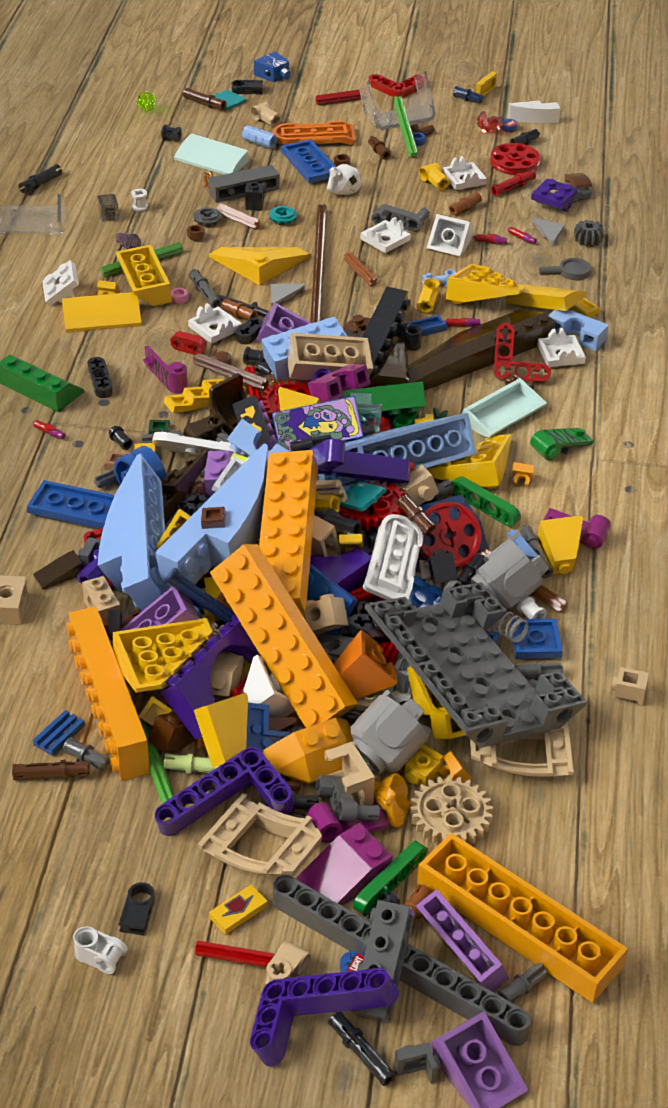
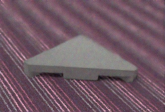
(548, 229)
(284, 292)

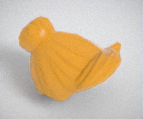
(392, 797)

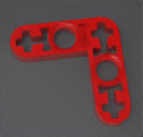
(393, 88)
(507, 360)

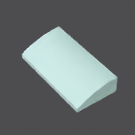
(211, 155)
(503, 408)

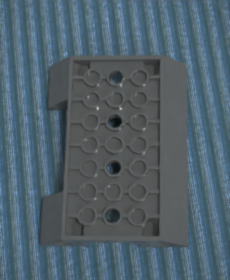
(468, 669)

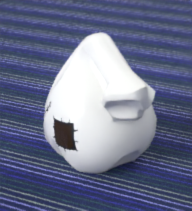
(344, 180)

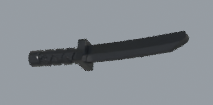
(254, 306)

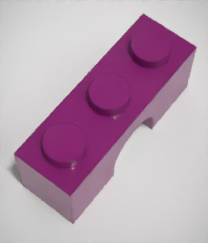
(333, 384)

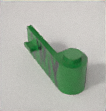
(550, 441)

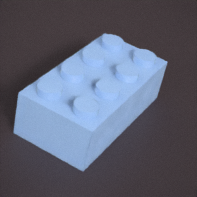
(277, 346)

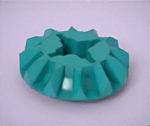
(283, 215)

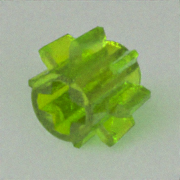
(146, 101)

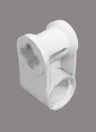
(102, 950)

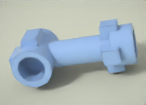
(442, 279)

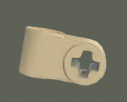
(288, 962)

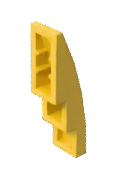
(192, 398)

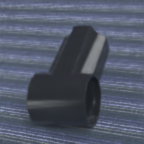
(411, 334)

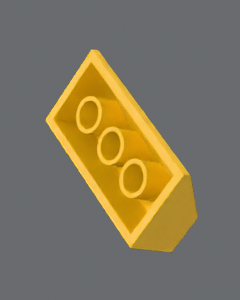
(145, 275)

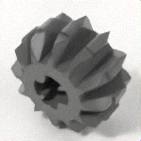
(588, 233)

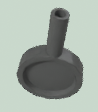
(569, 268)

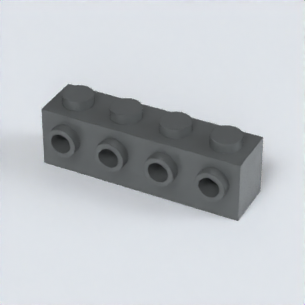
(386, 948)

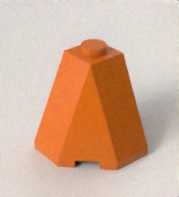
(365, 667)

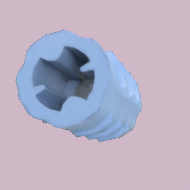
(259, 136)

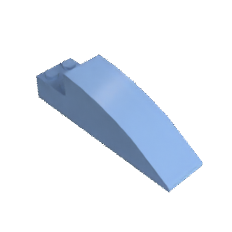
(421, 443)
(132, 534)
(199, 549)

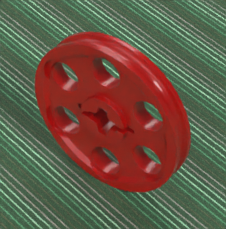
(516, 156)
(457, 528)

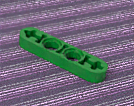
(504, 512)
(390, 877)

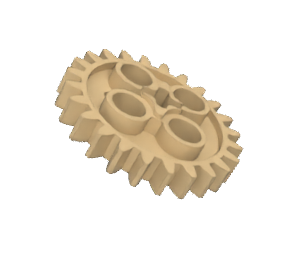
(451, 808)

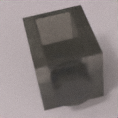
(108, 207)

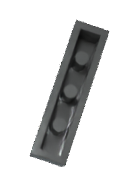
(233, 184)

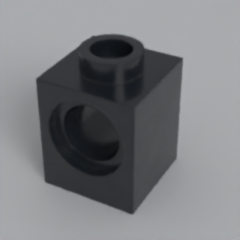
(254, 196)
(442, 566)

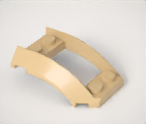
(557, 755)
(291, 856)

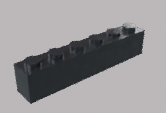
(385, 323)

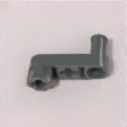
(413, 220)
(343, 805)

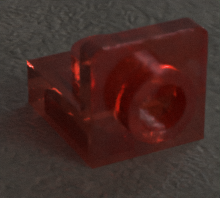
(489, 124)

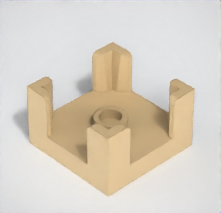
(355, 772)

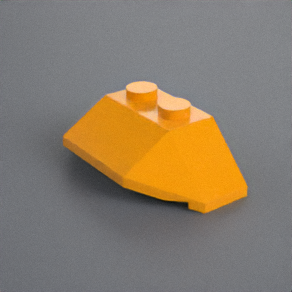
(303, 752)

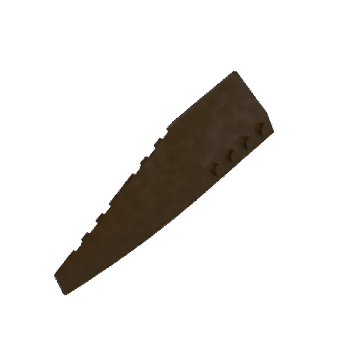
(476, 347)

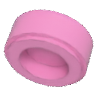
(179, 295)

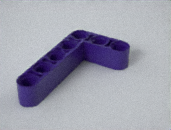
(333, 458)
(225, 789)
(314, 995)

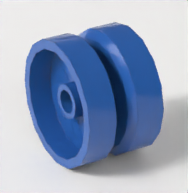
(124, 463)

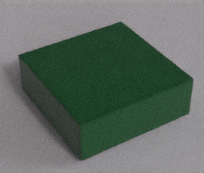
(158, 425)

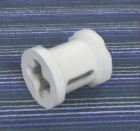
(139, 200)
(531, 609)

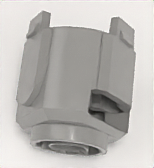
(510, 573)
(389, 733)

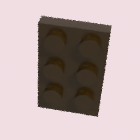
(223, 396)

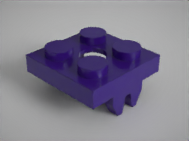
(560, 199)

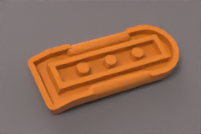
(318, 132)

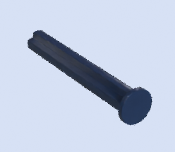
(199, 596)

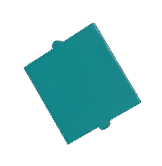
(231, 98)
(362, 496)

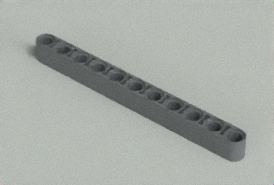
(313, 910)

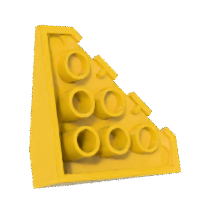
(259, 263)
(479, 283)
(483, 468)
(156, 652)

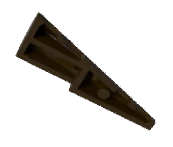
(393, 367)
(178, 483)

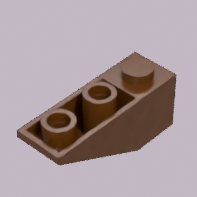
(169, 733)

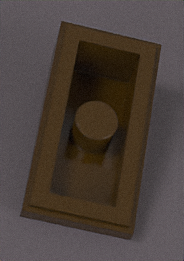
(59, 570)

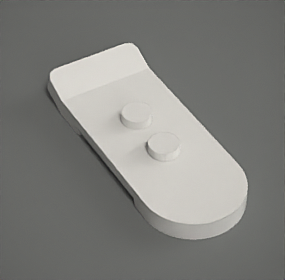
(188, 444)
(394, 558)

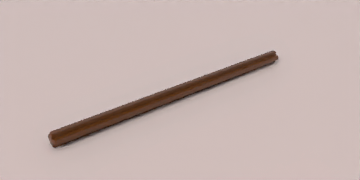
(318, 264)

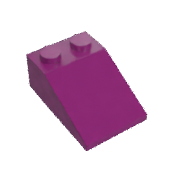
(346, 865)

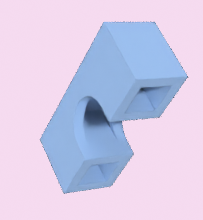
(591, 331)
(245, 438)

